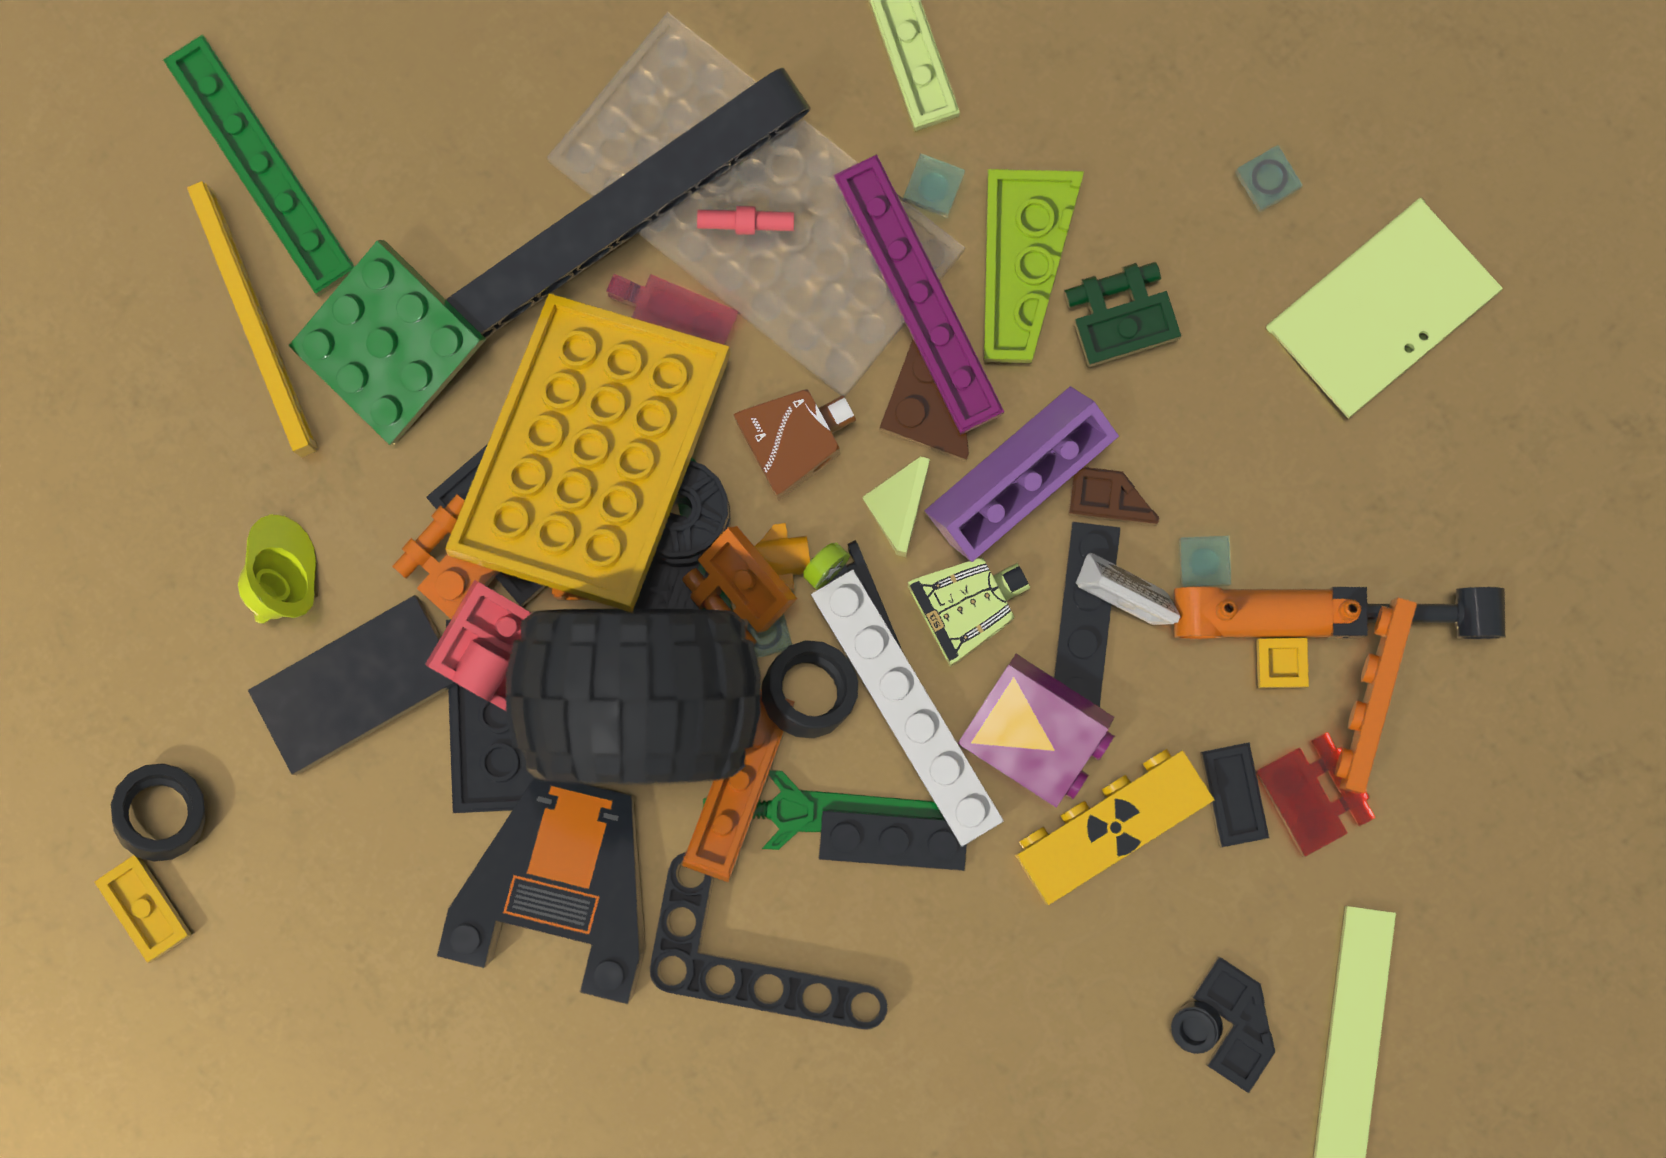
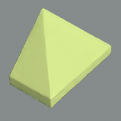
(897, 503)

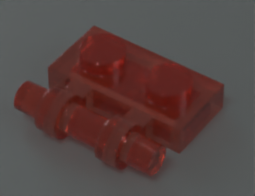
(1303, 802)

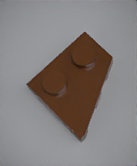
(919, 412)

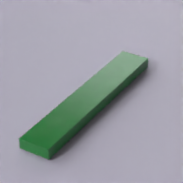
(260, 165)

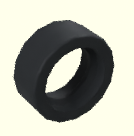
(830, 660)
(154, 776)

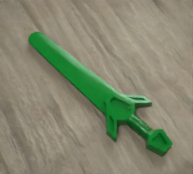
(802, 809)

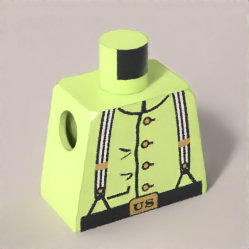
(967, 604)

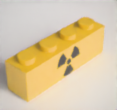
(1113, 827)

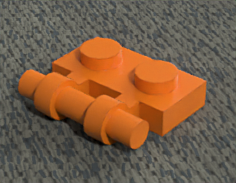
(450, 577)
(744, 577)

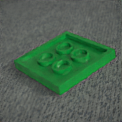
(386, 342)

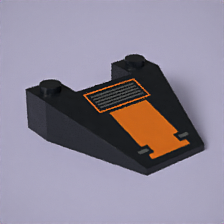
(563, 870)

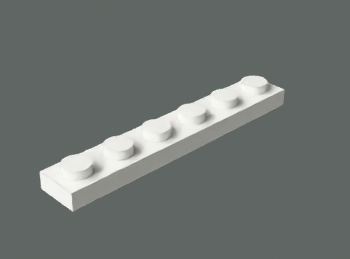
(907, 708)

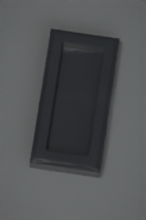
(1236, 795)

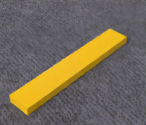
(252, 319)

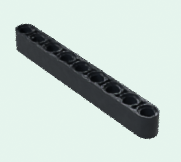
(631, 203)

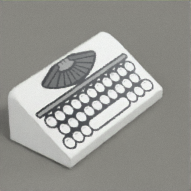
(1127, 591)

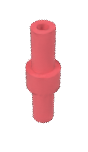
(745, 220)

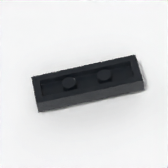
(889, 840)

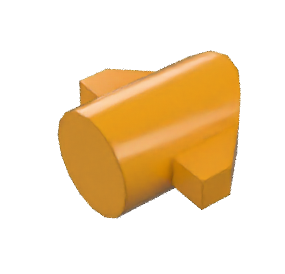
(784, 554)

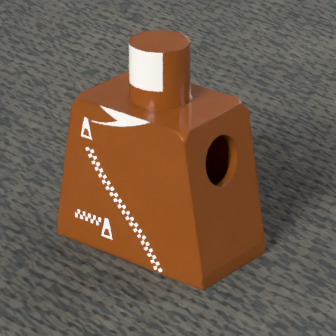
(793, 437)

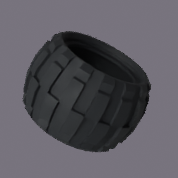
(633, 695)

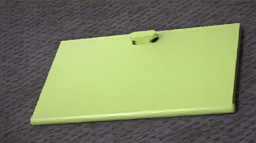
(1378, 301)

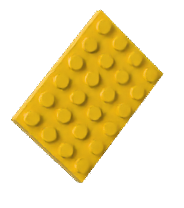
(589, 452)

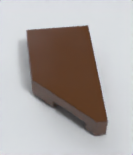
(1108, 497)

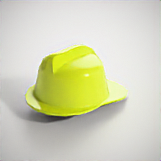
(278, 570)

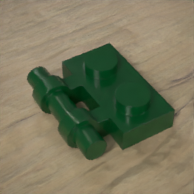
(1127, 327)

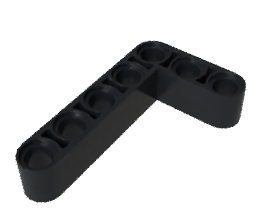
(746, 972)

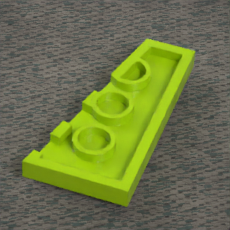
(1024, 246)

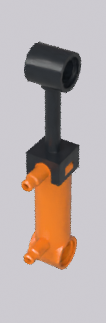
(1323, 613)

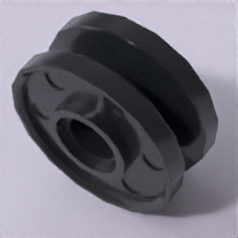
(710, 516)

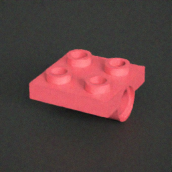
(479, 643)

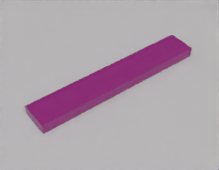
(918, 294)

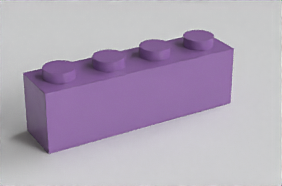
(1021, 473)

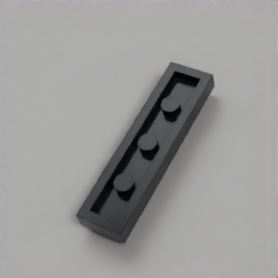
(1084, 615)

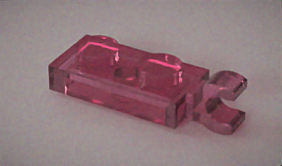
(675, 308)

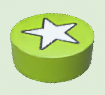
(826, 565)

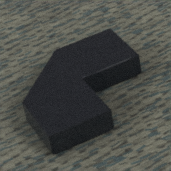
(1248, 1041)

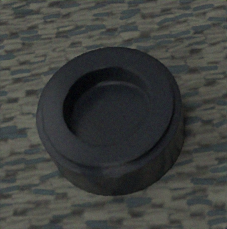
(1197, 1027)

